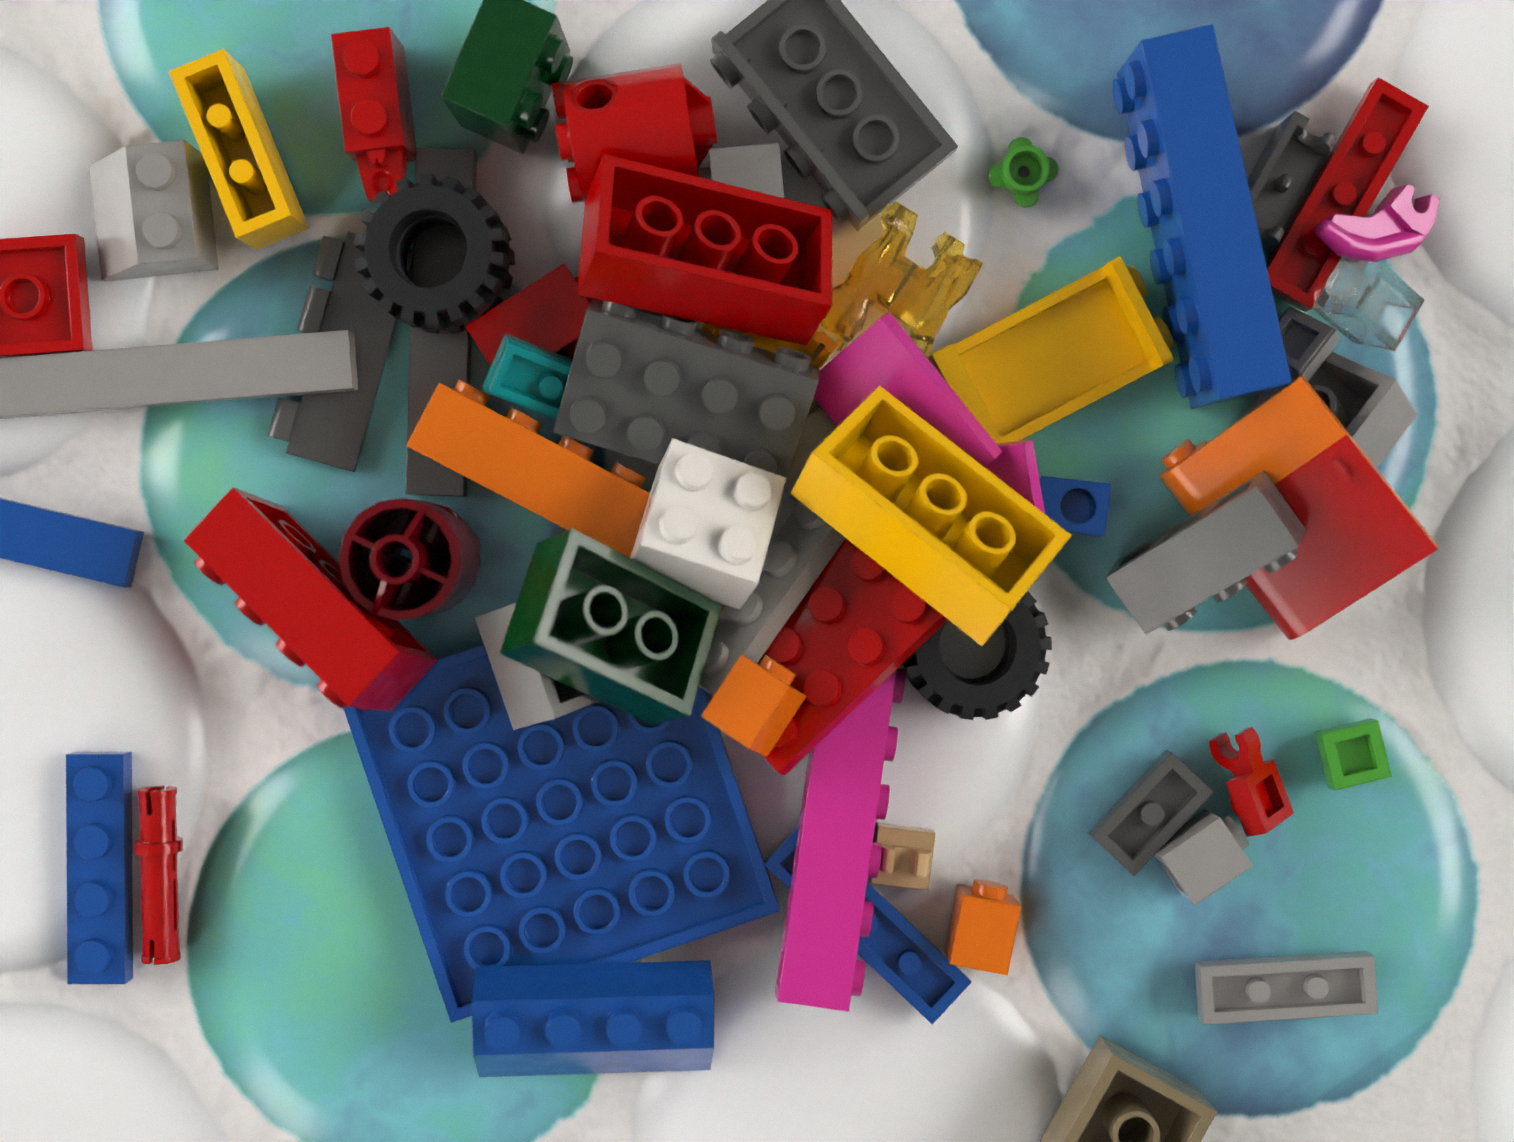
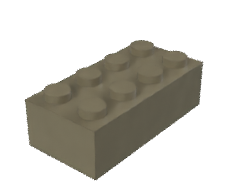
(1128, 1101)

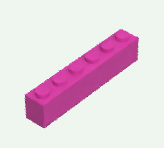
(838, 855)

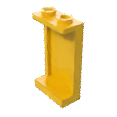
(1057, 353)

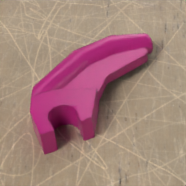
(1386, 233)

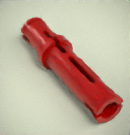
(159, 881)

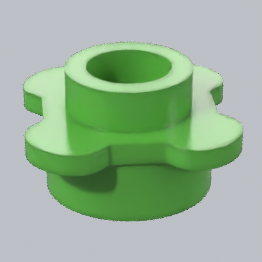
(1039, 166)

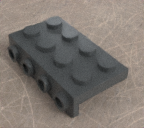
(832, 103)
(663, 379)

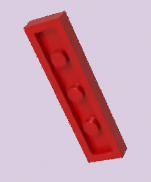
(1345, 187)

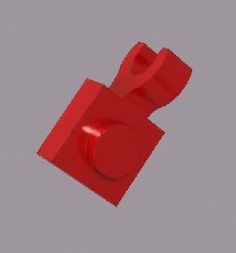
(1256, 787)

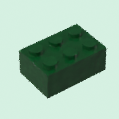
(611, 628)

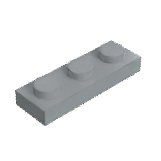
(1286, 987)

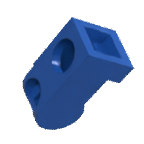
(1076, 504)

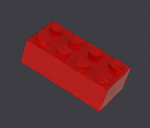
(705, 251)
(301, 596)

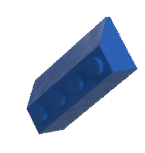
(593, 1018)

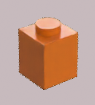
(755, 703)
(982, 927)

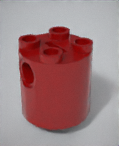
(635, 116)

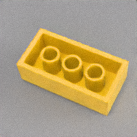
(929, 514)

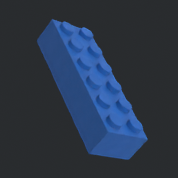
(1200, 218)

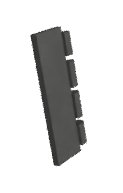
(334, 425)

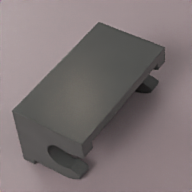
(1285, 176)

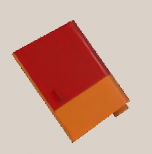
(1351, 516)

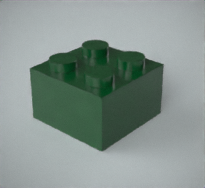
(508, 72)

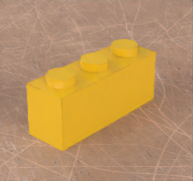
(239, 149)

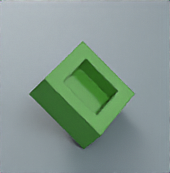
(1353, 754)

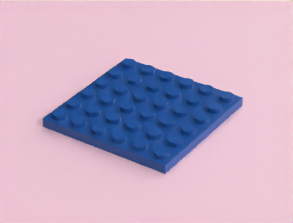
(556, 834)

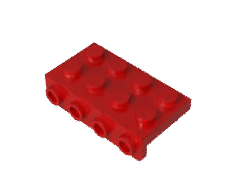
(845, 644)

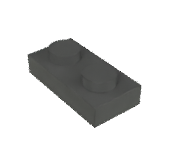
(1150, 812)

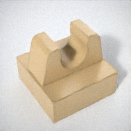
(904, 856)

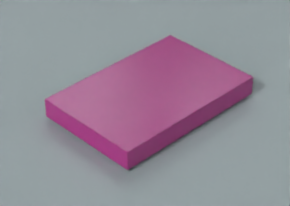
(892, 359)

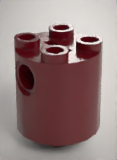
(402, 588)

